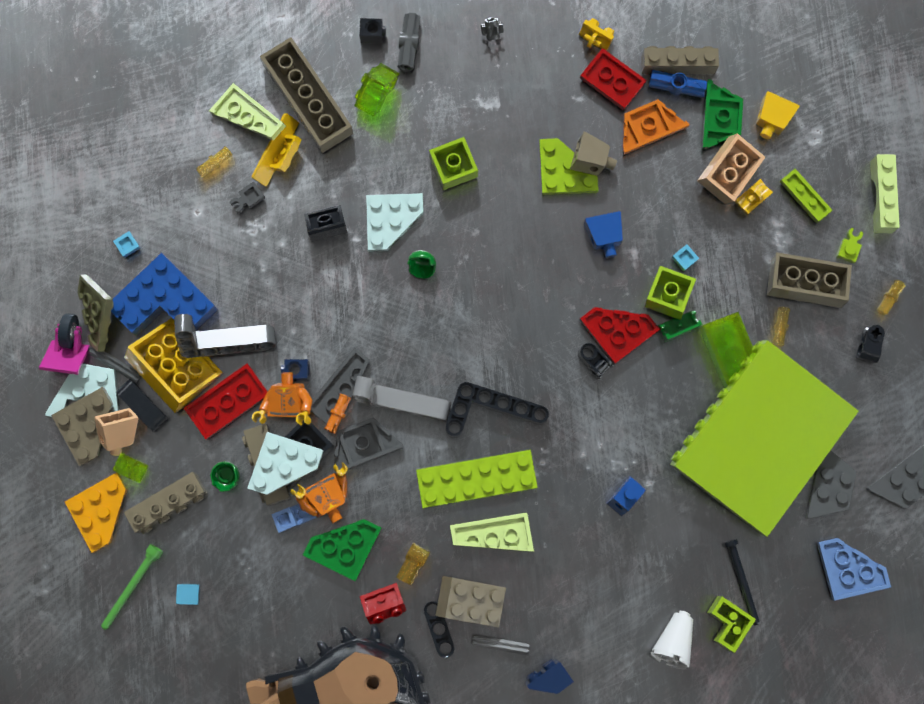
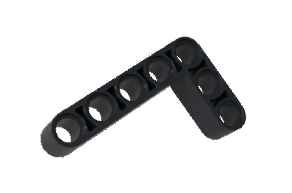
(492, 405)

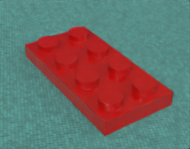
(226, 401)

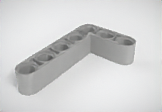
(369, 393)

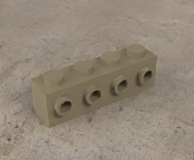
(680, 60)
(166, 502)

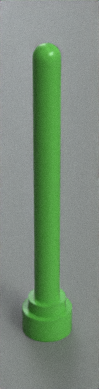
(152, 554)

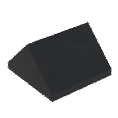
(325, 223)

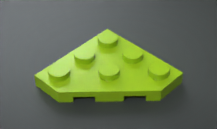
(556, 171)

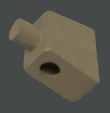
(591, 155)

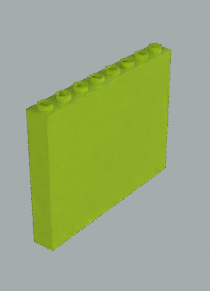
(764, 437)

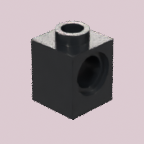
(370, 23)

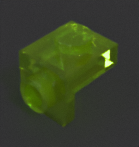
(130, 467)

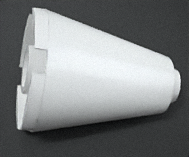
(675, 642)

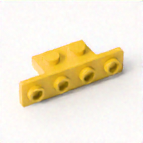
(278, 152)

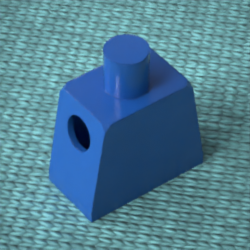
(605, 232)
(626, 496)

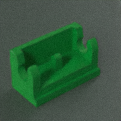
(675, 328)

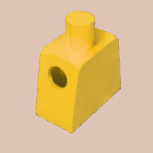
(775, 114)

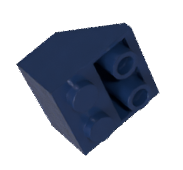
(550, 679)

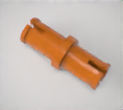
(337, 413)

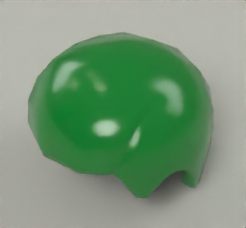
(422, 264)
(225, 476)

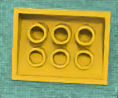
(166, 371)

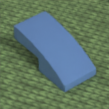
(291, 518)

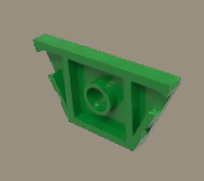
(721, 115)

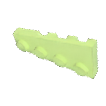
(503, 532)

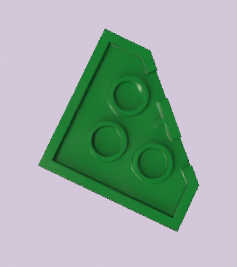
(344, 548)

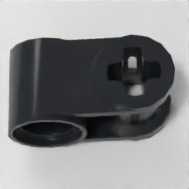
(870, 347)
(595, 361)

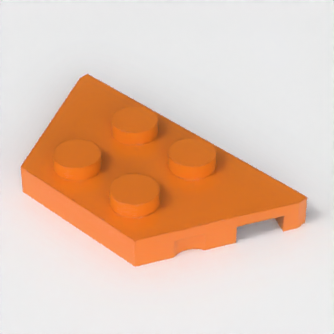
(649, 125)

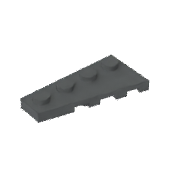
(339, 383)

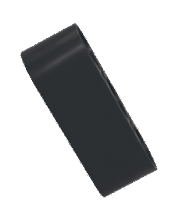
(141, 405)
(439, 639)

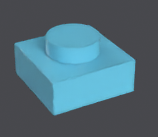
(126, 244)
(685, 257)

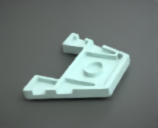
(87, 381)

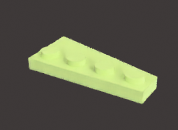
(246, 112)

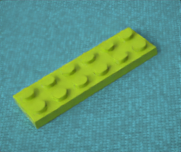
(476, 478)

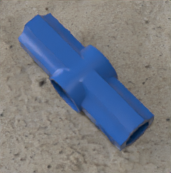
(666, 81)

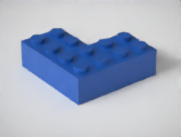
(158, 289)

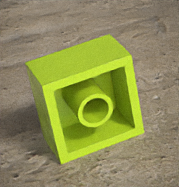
(453, 163)
(670, 292)

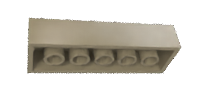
(306, 95)

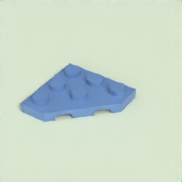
(850, 571)

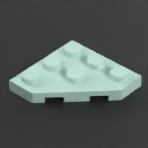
(390, 218)
(282, 463)

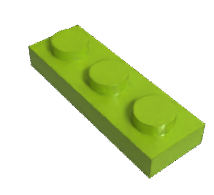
(805, 195)

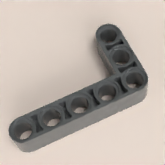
(221, 341)

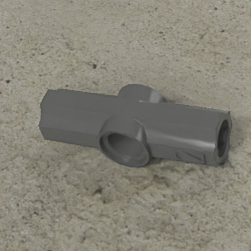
(408, 41)

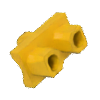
(596, 36)
(753, 197)

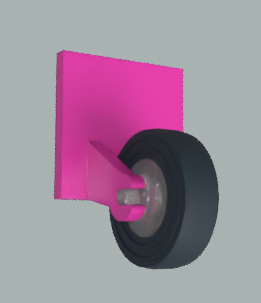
(66, 351)

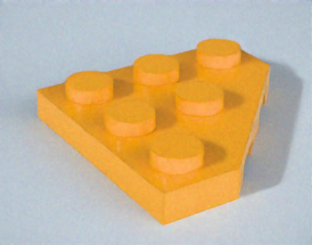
(98, 511)

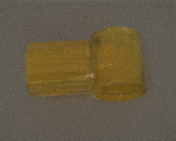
(414, 561)

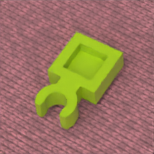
(849, 248)

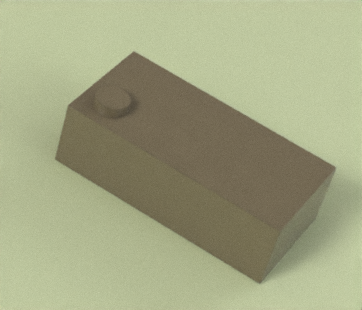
(809, 280)

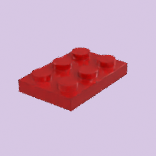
(613, 79)

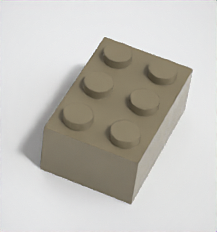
(470, 601)

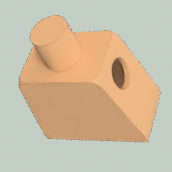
(116, 430)

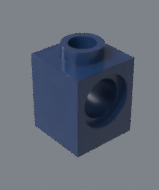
(304, 365)

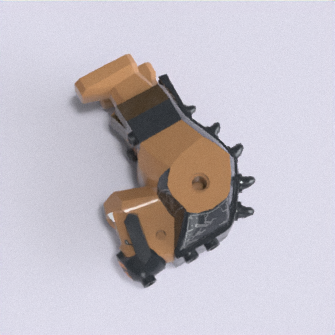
(350, 673)

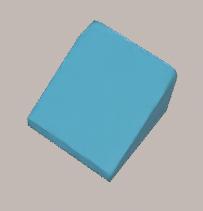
(187, 594)

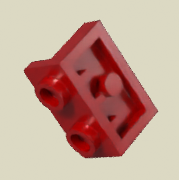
(383, 604)

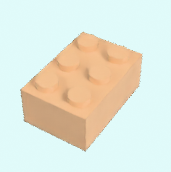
(731, 169)

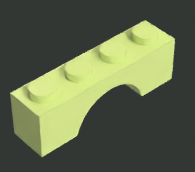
(886, 211)

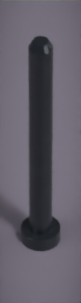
(742, 579)

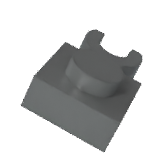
(249, 195)

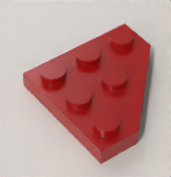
(618, 330)

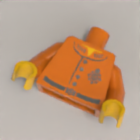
(286, 400)
(324, 495)

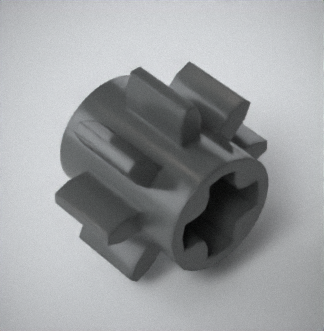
(492, 28)

